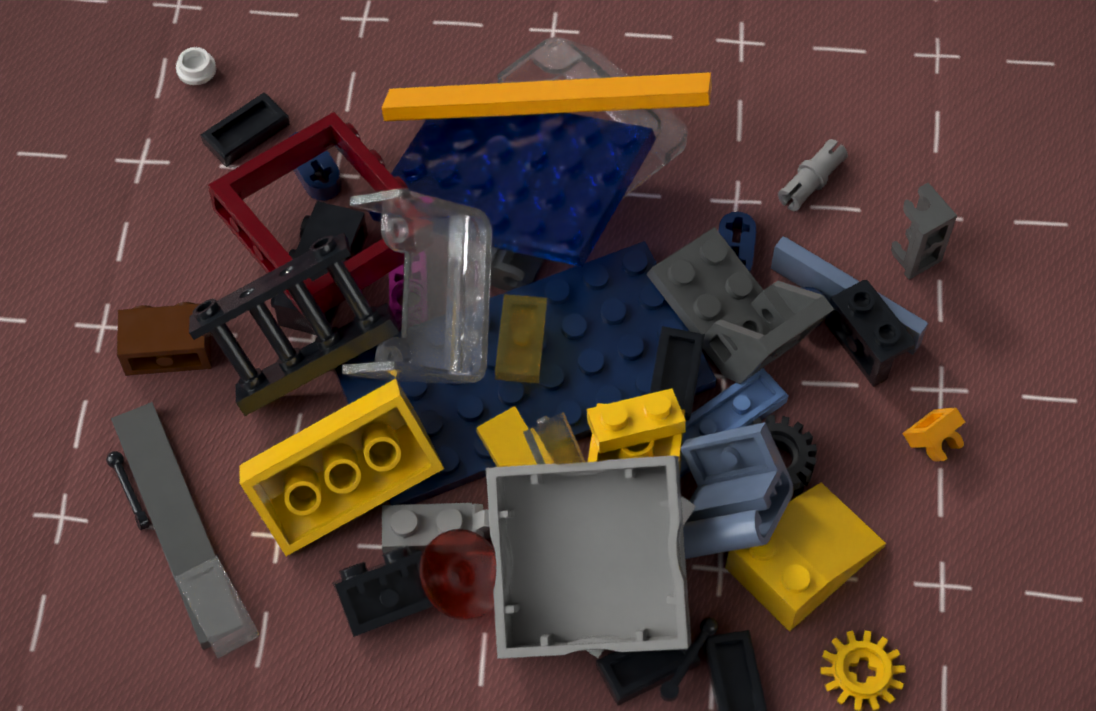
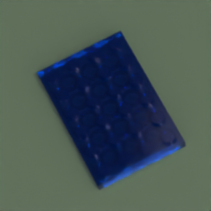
(535, 176)

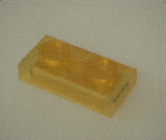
(521, 338)

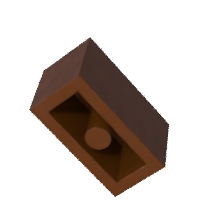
(160, 341)

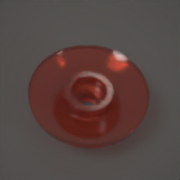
(472, 561)

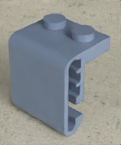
(738, 490)

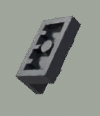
(868, 330)
(383, 591)

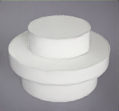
(195, 66)

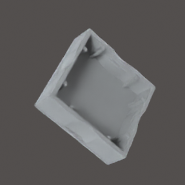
(588, 557)

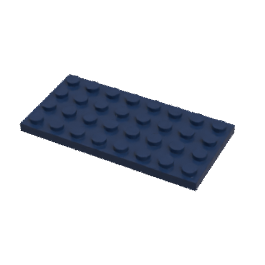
(595, 350)

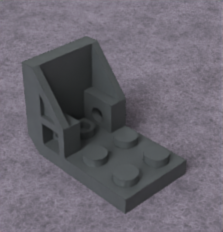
(723, 300)

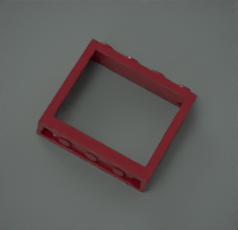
(231, 189)

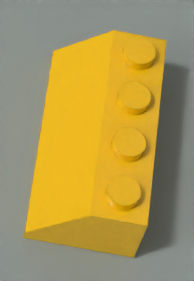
(340, 467)

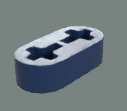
(329, 170)
(745, 248)

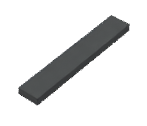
(164, 495)

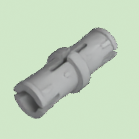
(812, 175)

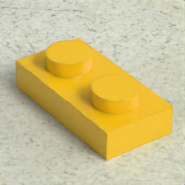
(636, 420)

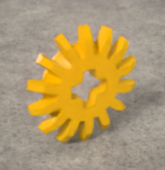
(878, 661)

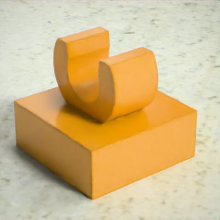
(933, 429)

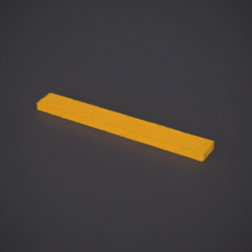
(548, 97)

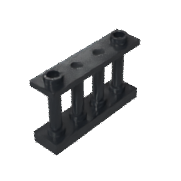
(294, 365)

